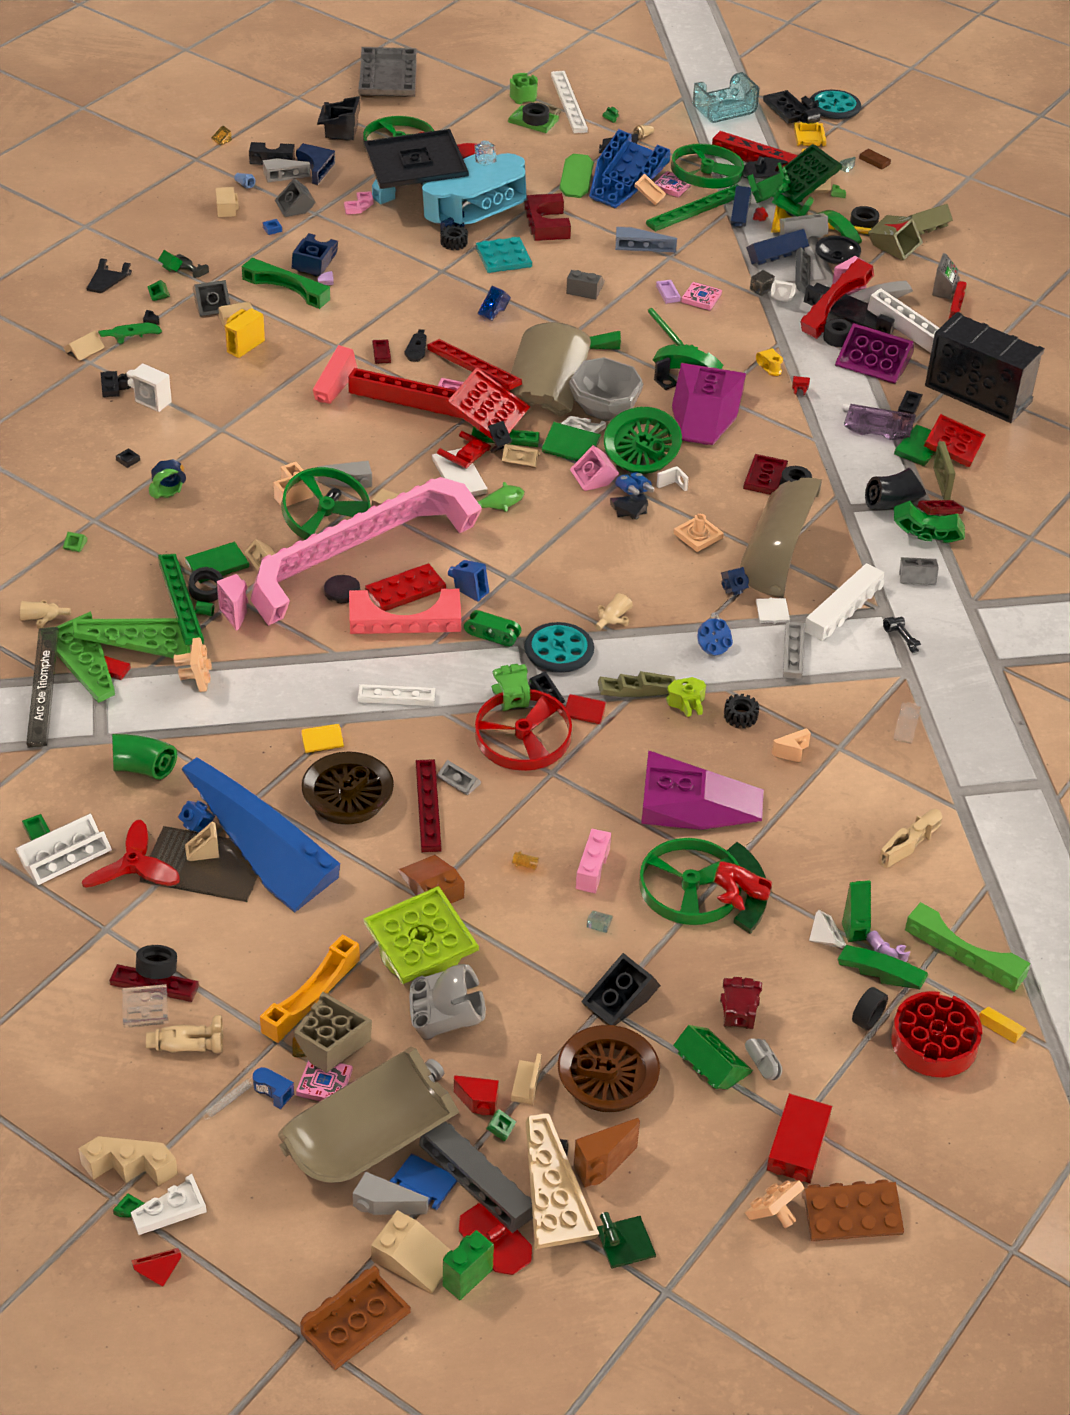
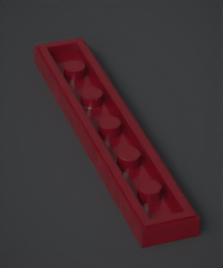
(428, 806)

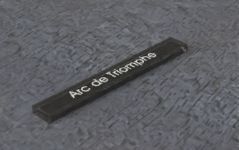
(42, 687)

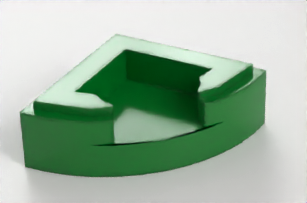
(126, 1206)

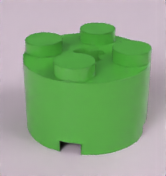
(523, 88)

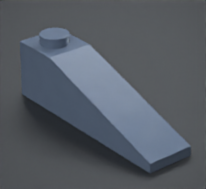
(641, 240)

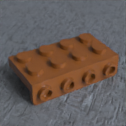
(853, 1210)
(353, 1317)

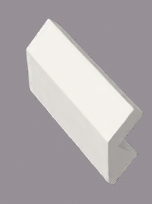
(63, 849)

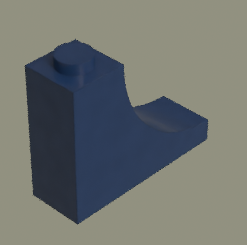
(320, 160)
(741, 206)

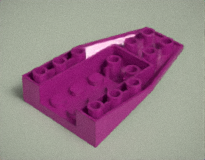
(706, 402)
(696, 798)

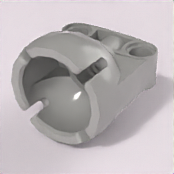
(442, 1001)

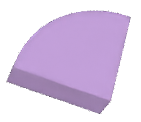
(326, 278)

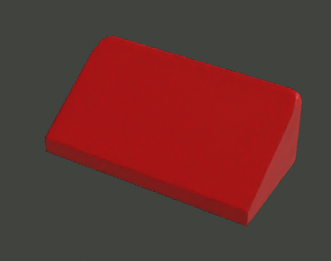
(585, 708)

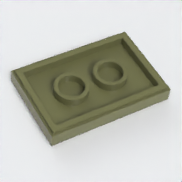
(944, 470)

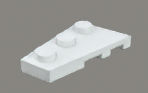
(176, 1205)

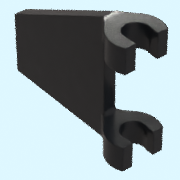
(105, 278)

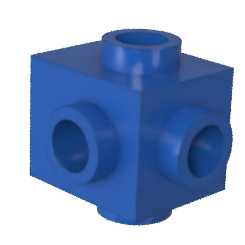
(195, 816)

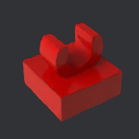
(800, 383)

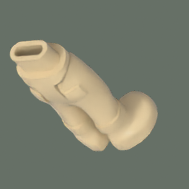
(188, 1037)

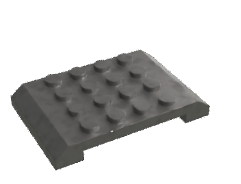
(387, 71)

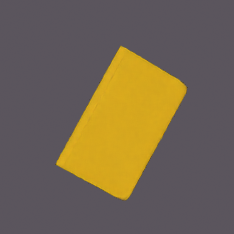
(322, 738)
(1001, 1024)

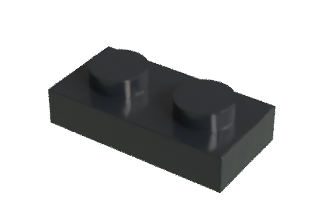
(910, 402)

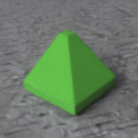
(74, 541)

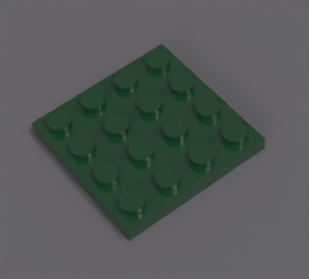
(808, 172)

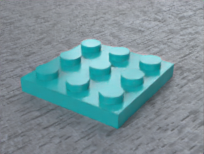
(503, 254)

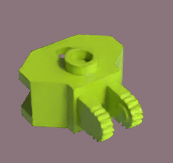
(687, 696)

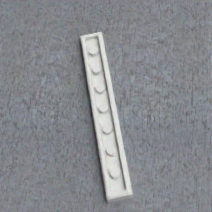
(569, 102)

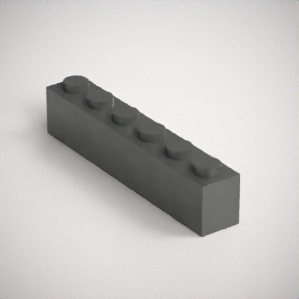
(478, 1176)

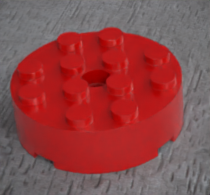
(936, 1034)

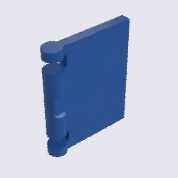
(425, 1179)

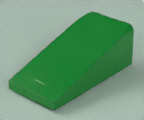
(606, 341)

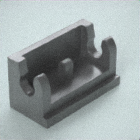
(918, 570)

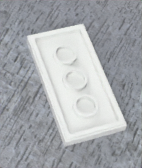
(454, 472)

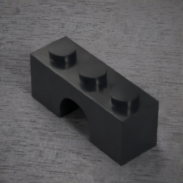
(259, 152)

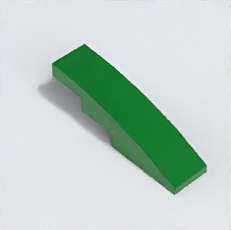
(887, 968)

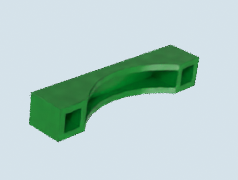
(260, 272)

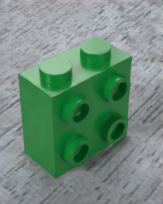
(467, 1264)

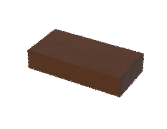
(875, 159)

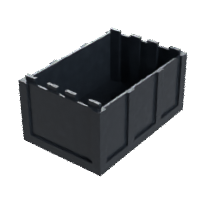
(983, 367)

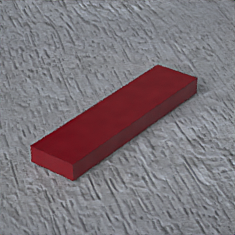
(177, 987)

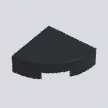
(150, 317)

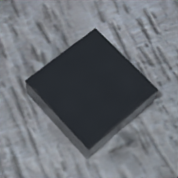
(128, 458)

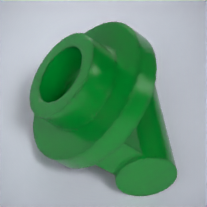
(611, 114)

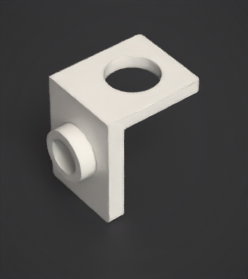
(670, 476)

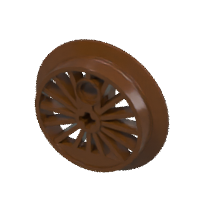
(606, 1072)

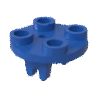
(721, 633)

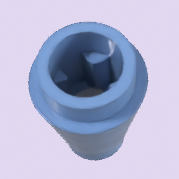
(246, 180)

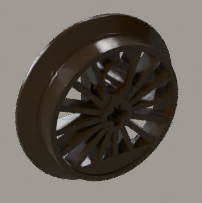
(352, 789)

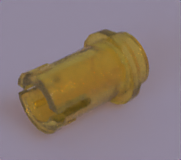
(524, 860)

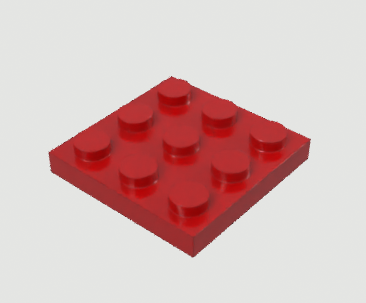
(960, 439)

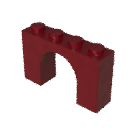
(542, 227)

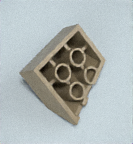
(332, 1032)

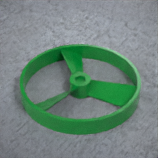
(390, 121)
(708, 166)
(326, 504)
(691, 881)

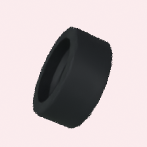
(535, 114)
(864, 212)
(204, 573)
(156, 961)
(869, 1008)

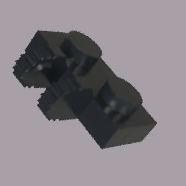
(112, 383)

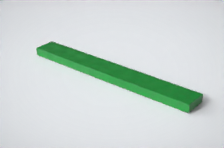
(692, 209)
(180, 598)

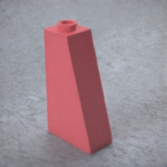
(335, 375)

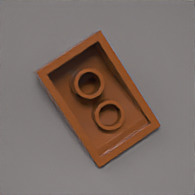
(432, 873)
(604, 1151)

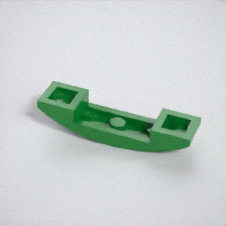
(842, 225)

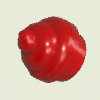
(760, 214)

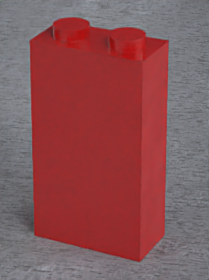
(799, 1138)

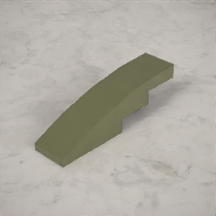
(635, 686)

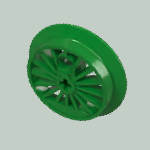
(636, 444)

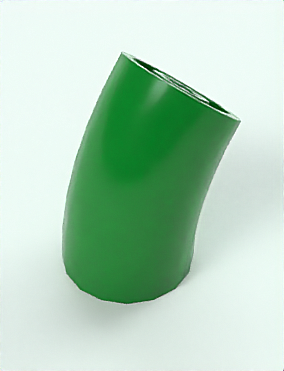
(143, 755)

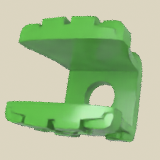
(513, 684)

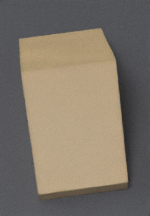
(203, 845)

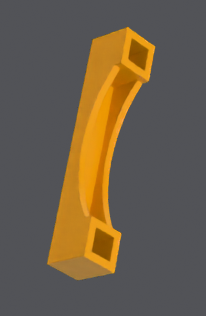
(283, 1017)

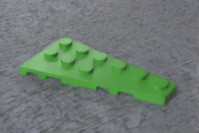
(151, 636)
(85, 661)

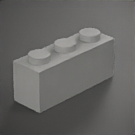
(814, 225)

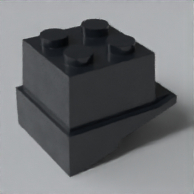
(340, 118)

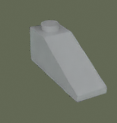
(285, 169)
(359, 470)
(385, 1198)

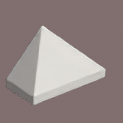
(825, 931)

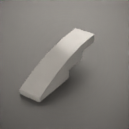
(896, 289)

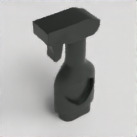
(188, 264)

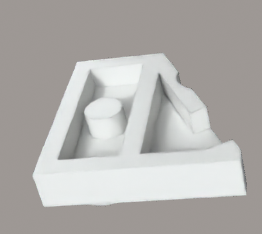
(585, 424)

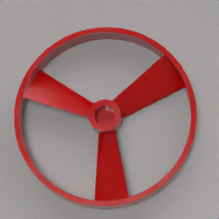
(538, 755)

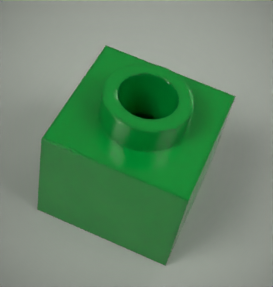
(170, 261)

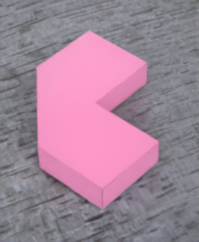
(364, 201)

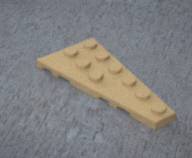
(557, 1200)

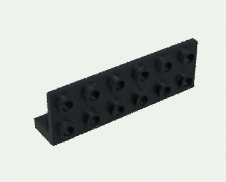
(850, 309)

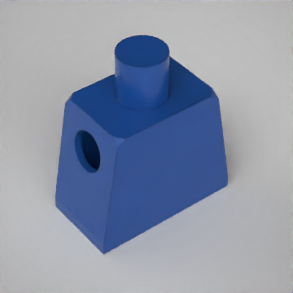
(470, 579)

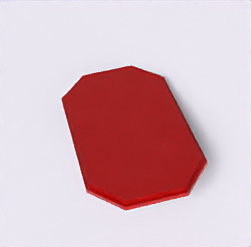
(510, 1249)

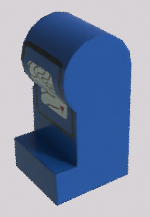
(273, 1085)

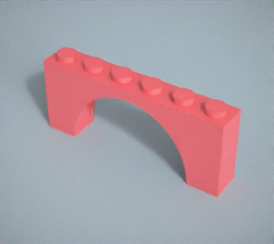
(369, 619)

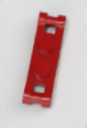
(958, 298)

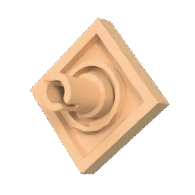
(698, 533)
(775, 1202)

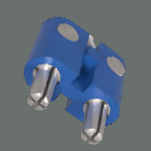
(634, 484)

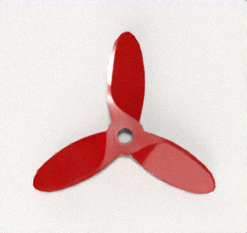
(135, 862)

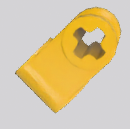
(770, 361)

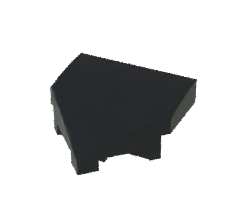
(630, 505)

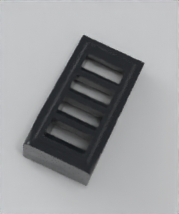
(544, 678)

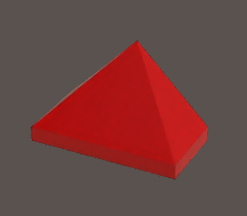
(158, 1266)

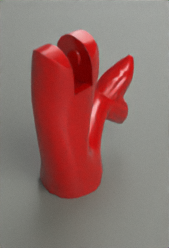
(730, 874)

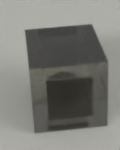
(761, 282)

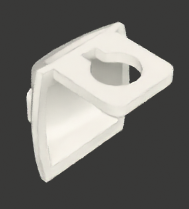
(783, 290)

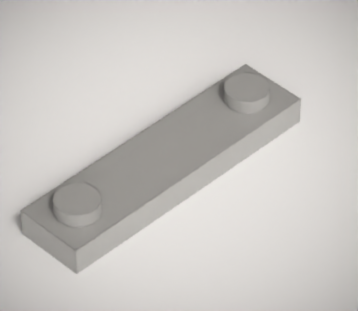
(793, 650)

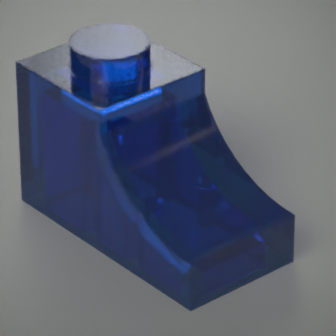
(494, 303)

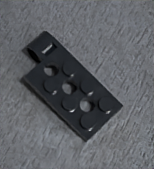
(790, 108)

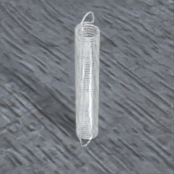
(231, 1100)

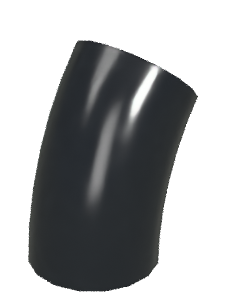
(893, 490)

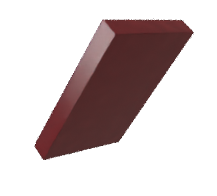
(764, 474)

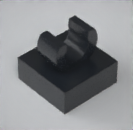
(809, 101)

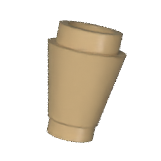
(643, 131)

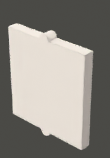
(772, 610)

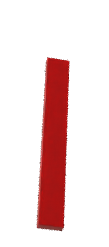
(470, 362)

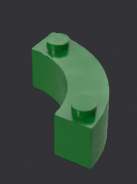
(686, 354)
(929, 527)

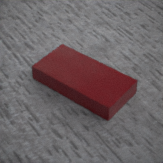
(381, 351)

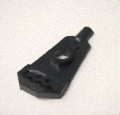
(416, 348)

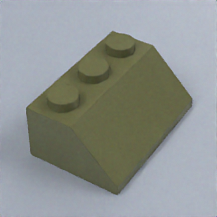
(932, 218)

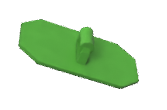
(576, 175)

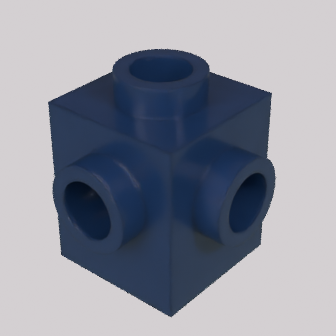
(735, 581)

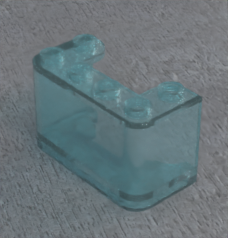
(727, 103)

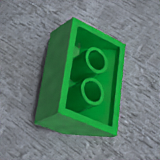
(711, 1057)

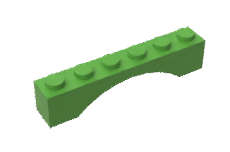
(1001, 967)

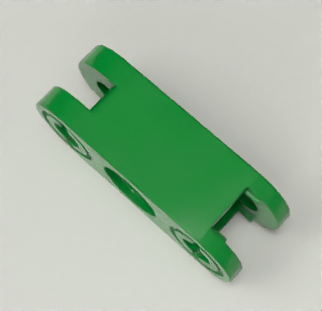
(493, 628)

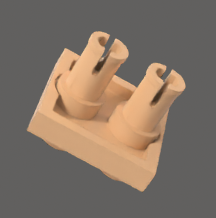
(199, 665)

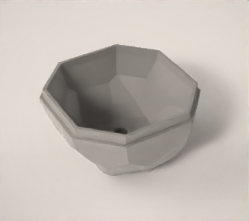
(605, 387)

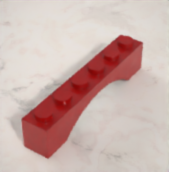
(856, 276)

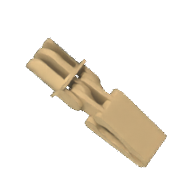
(906, 840)

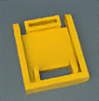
(809, 134)

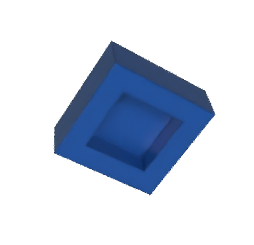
(272, 226)

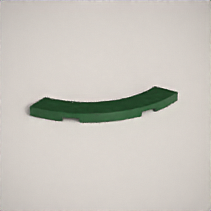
(754, 908)

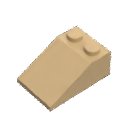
(410, 1252)

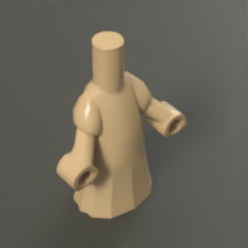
(41, 610)
(614, 610)

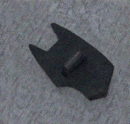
(762, 167)

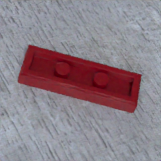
(940, 507)

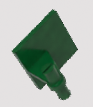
(624, 1240)

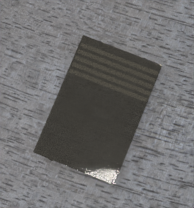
(222, 877)

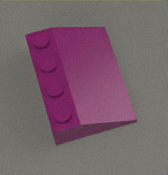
(875, 353)

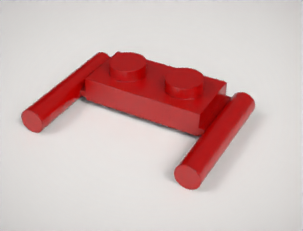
(468, 453)

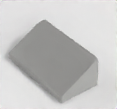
(458, 777)

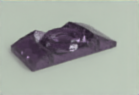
(879, 421)

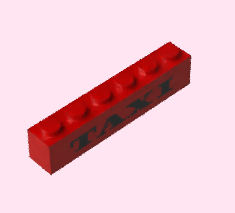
(750, 150)

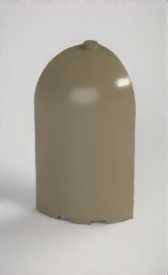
(546, 363)
(776, 535)
(367, 1119)

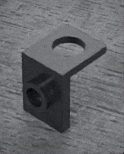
(661, 374)
(500, 435)

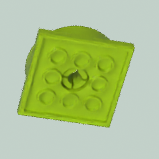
(421, 936)

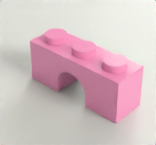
(592, 860)

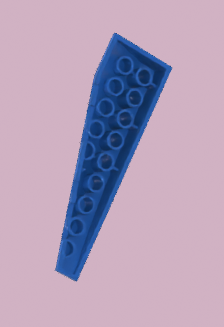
(278, 851)

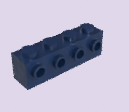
(778, 246)

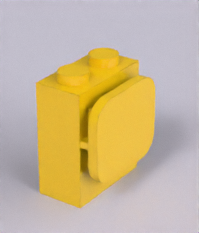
(244, 332)

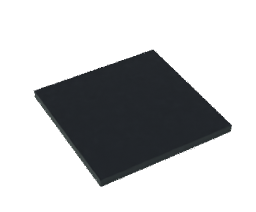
(415, 158)

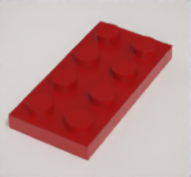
(405, 587)

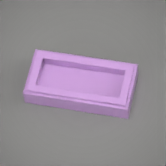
(668, 291)

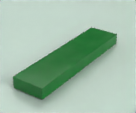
(518, 437)

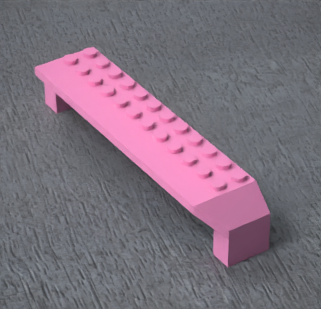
(432, 498)

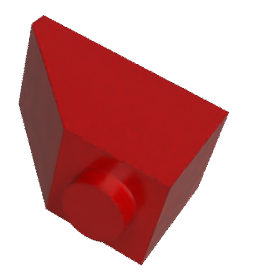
(477, 1094)

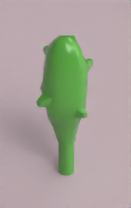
(503, 497)

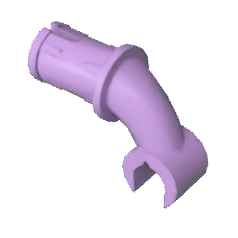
(883, 947)

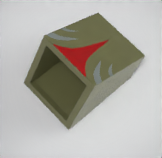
(896, 236)

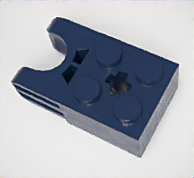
(313, 256)

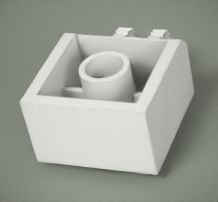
(150, 387)

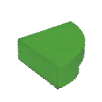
(837, 191)

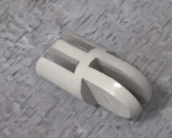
(764, 1058)

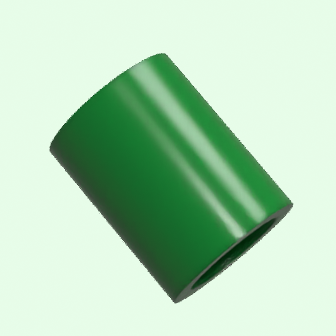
(205, 608)

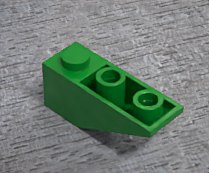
(857, 911)

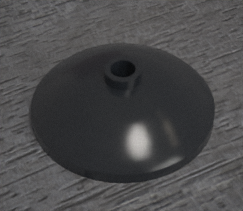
(837, 249)

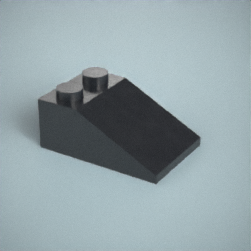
(621, 991)

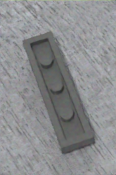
(803, 264)

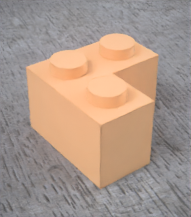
(298, 492)

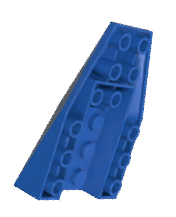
(622, 166)

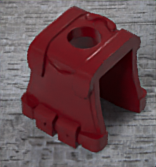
(740, 1001)

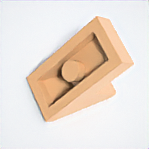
(791, 745)

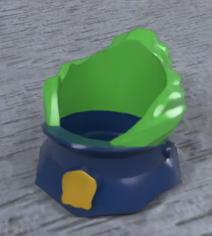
(167, 479)

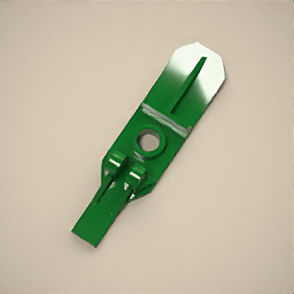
(121, 332)

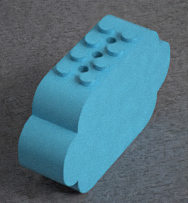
(487, 189)

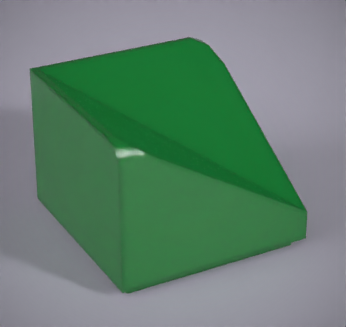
(158, 290)

